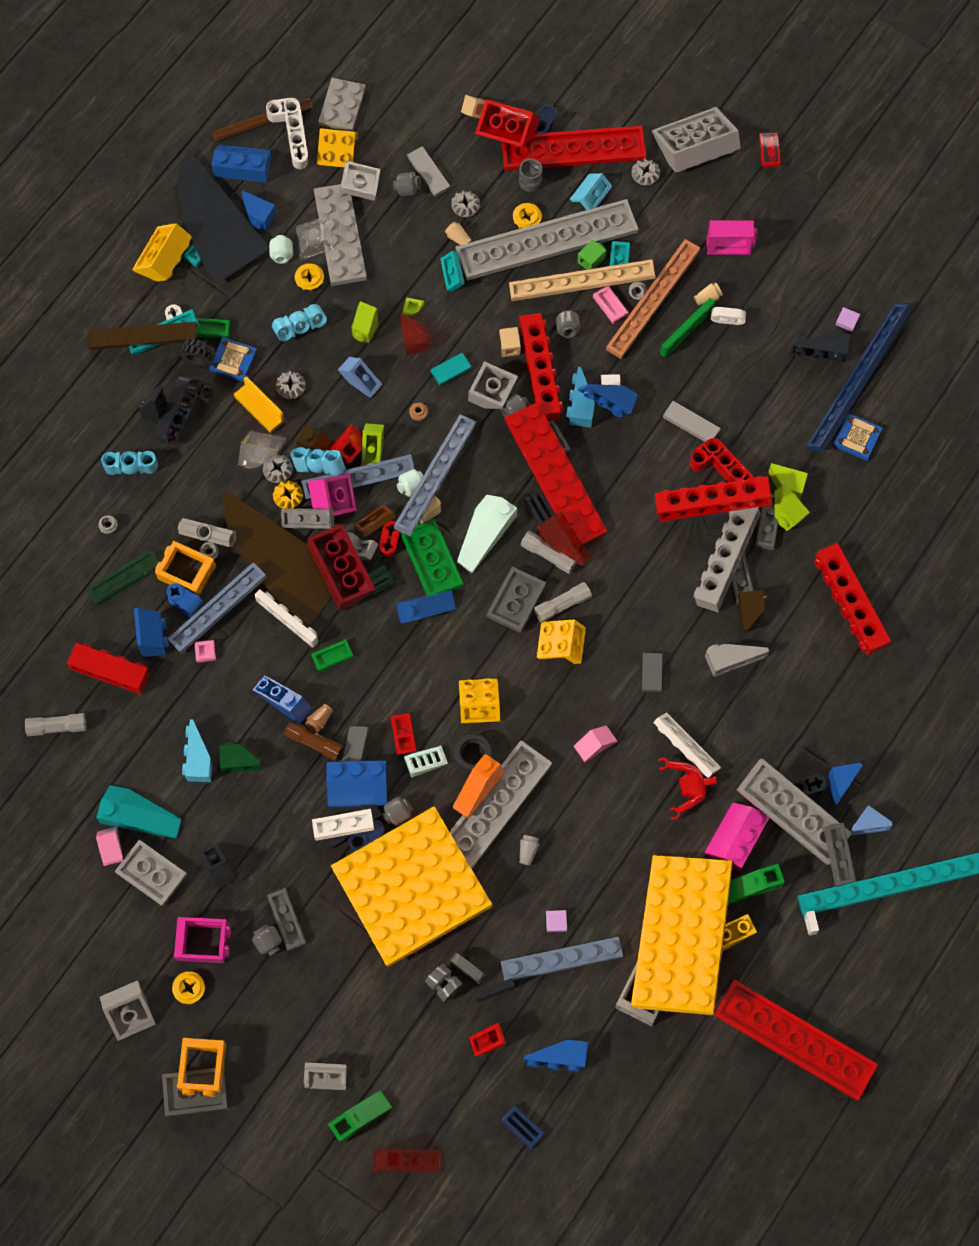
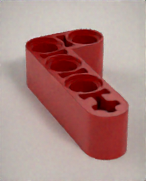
(715, 458)

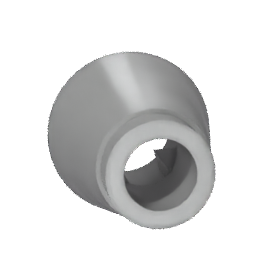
(528, 849)

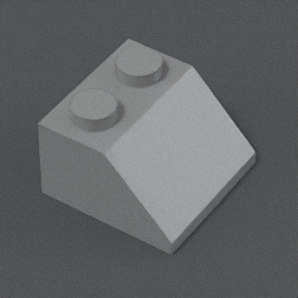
(491, 387)
(127, 1010)

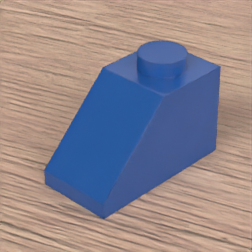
(258, 211)

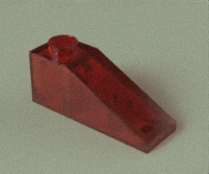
(562, 537)
(405, 1161)

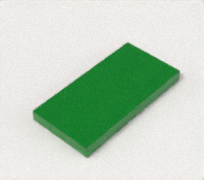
(432, 559)

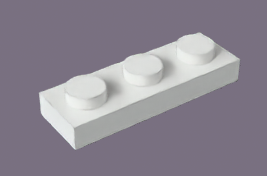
(343, 824)

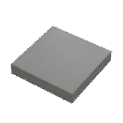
(360, 180)

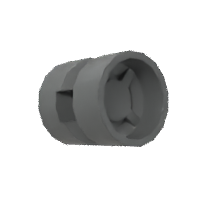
(530, 175)
(439, 977)

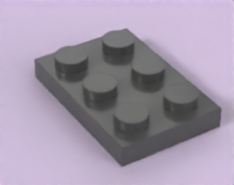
(516, 599)
(180, 1104)

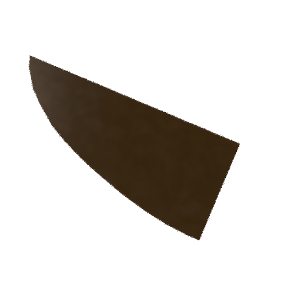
(281, 557)

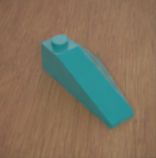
(131, 811)

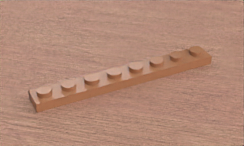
(653, 299)

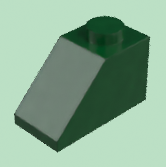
(237, 759)

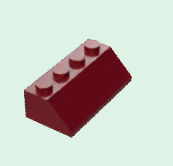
(340, 567)

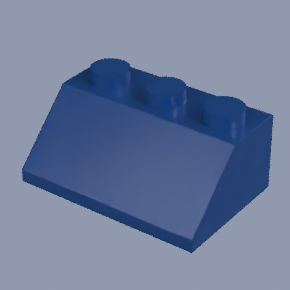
(241, 163)
(356, 783)

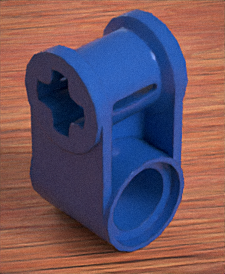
(186, 602)

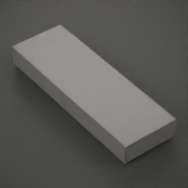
(428, 171)
(690, 422)

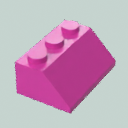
(737, 835)

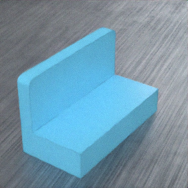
(592, 191)

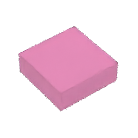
(205, 651)

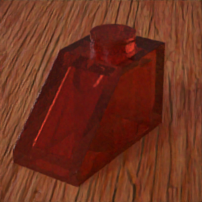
(414, 335)

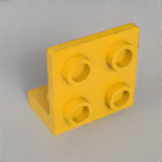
(336, 147)
(561, 640)
(479, 700)

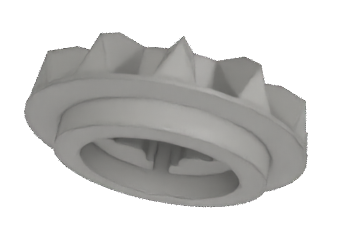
(648, 178)
(460, 208)
(297, 388)
(276, 476)

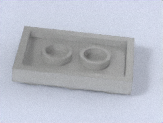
(342, 105)
(151, 873)

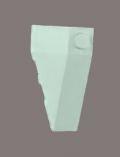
(487, 526)

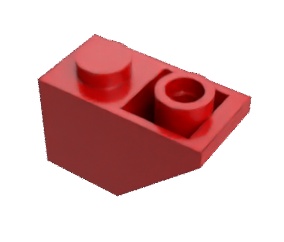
(349, 444)

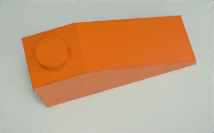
(478, 785)

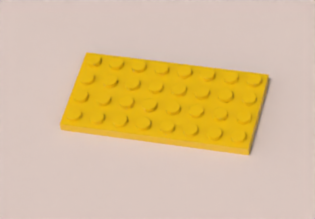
(682, 935)

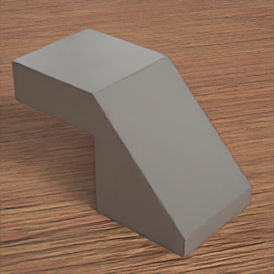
(364, 548)

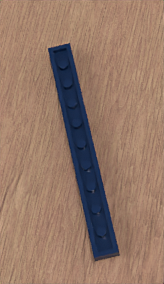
(859, 377)

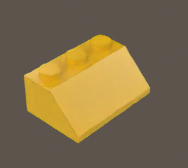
(163, 252)

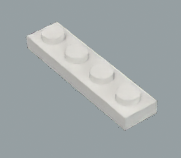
(292, 622)
(687, 745)

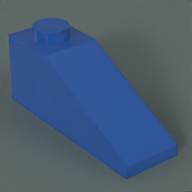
(425, 606)

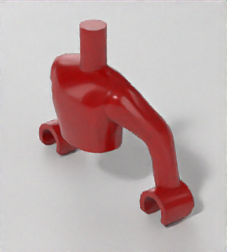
(691, 784)

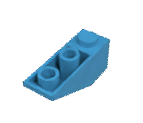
(582, 408)

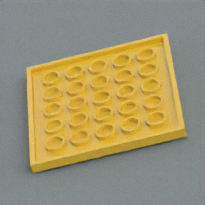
(411, 886)

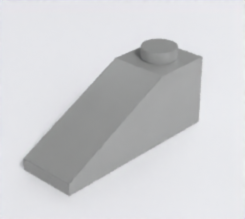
(730, 657)

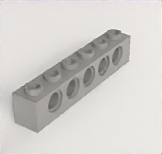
(713, 598)

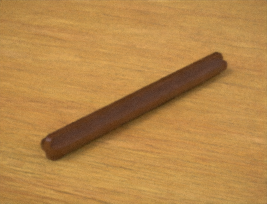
(253, 122)

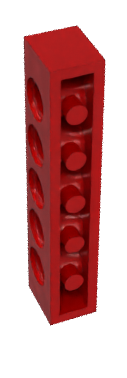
(534, 324)
(722, 503)
(834, 556)

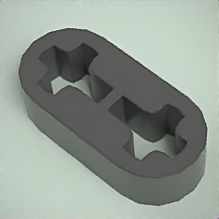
(467, 968)

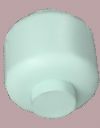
(281, 249)
(409, 481)

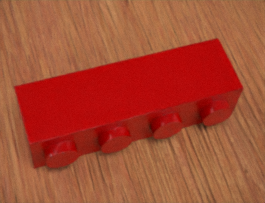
(108, 668)

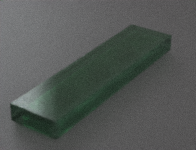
(122, 578)

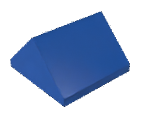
(840, 779)

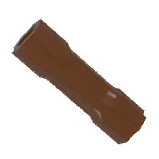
(313, 740)

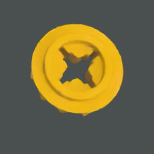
(530, 210)
(302, 273)
(285, 502)
(179, 987)

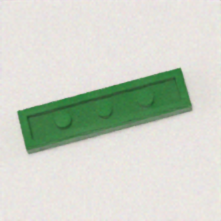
(668, 346)

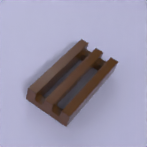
(374, 520)

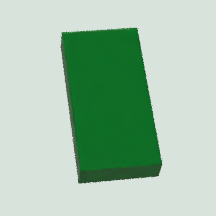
(213, 328)
(332, 655)

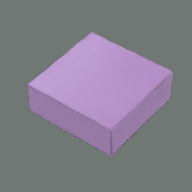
(847, 319)
(556, 921)

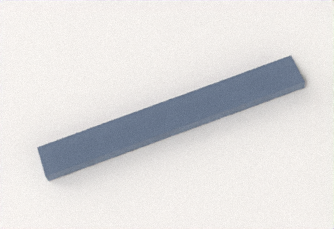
(435, 475)

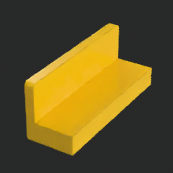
(260, 406)

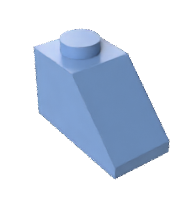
(360, 376)

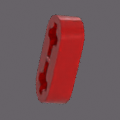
(385, 538)

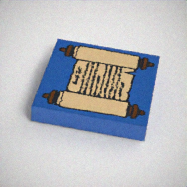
(233, 359)
(857, 436)

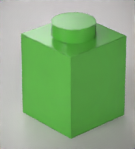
(591, 255)

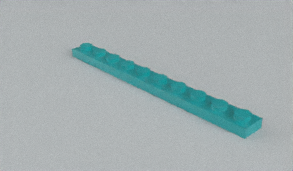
(889, 884)

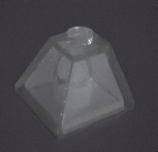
(314, 237)
(259, 448)

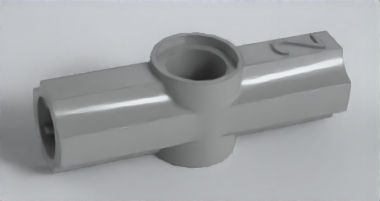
(216, 534)

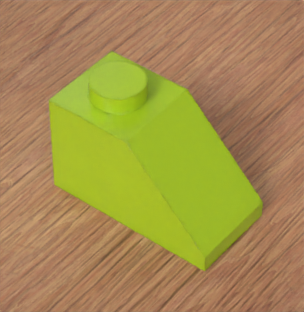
(365, 322)
(372, 444)
(792, 478)
(788, 508)

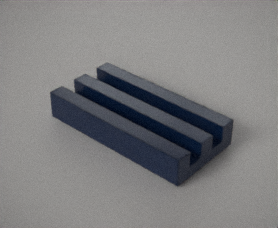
(510, 1115)

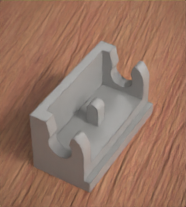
(325, 1076)

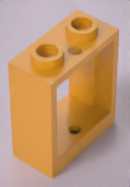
(202, 576)
(202, 1045)

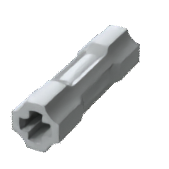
(537, 545)
(550, 608)
(69, 723)

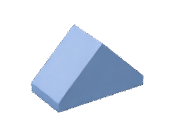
(871, 822)

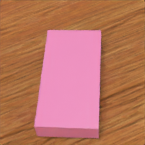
(610, 304)

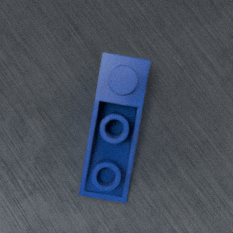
(613, 397)
(283, 699)
(565, 1054)

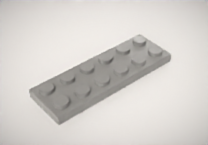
(346, 259)
(788, 808)

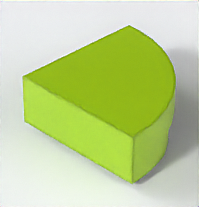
(412, 306)

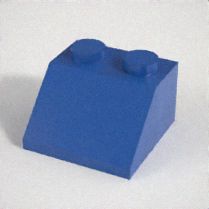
(150, 632)

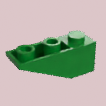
(756, 883)
(359, 1116)

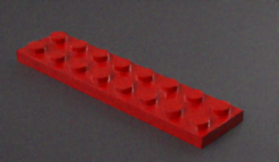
(578, 148)
(554, 471)
(796, 1040)

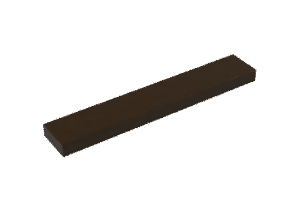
(142, 335)

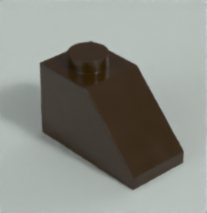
(313, 439)
(750, 607)

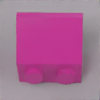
(333, 494)

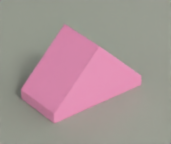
(595, 742)
(109, 846)

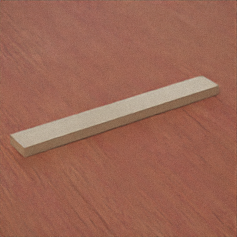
(582, 280)

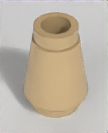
(457, 234)
(711, 291)

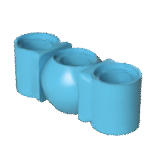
(291, 325)
(121, 460)
(318, 461)

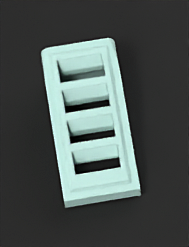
(423, 754)

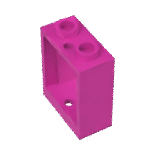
(731, 237)
(181, 939)

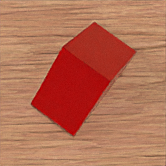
(488, 1040)

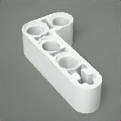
(294, 133)

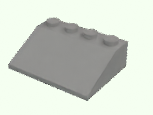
(697, 139)

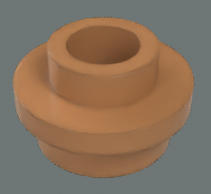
(418, 416)

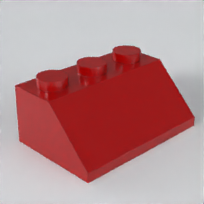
(507, 123)

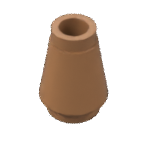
(318, 719)

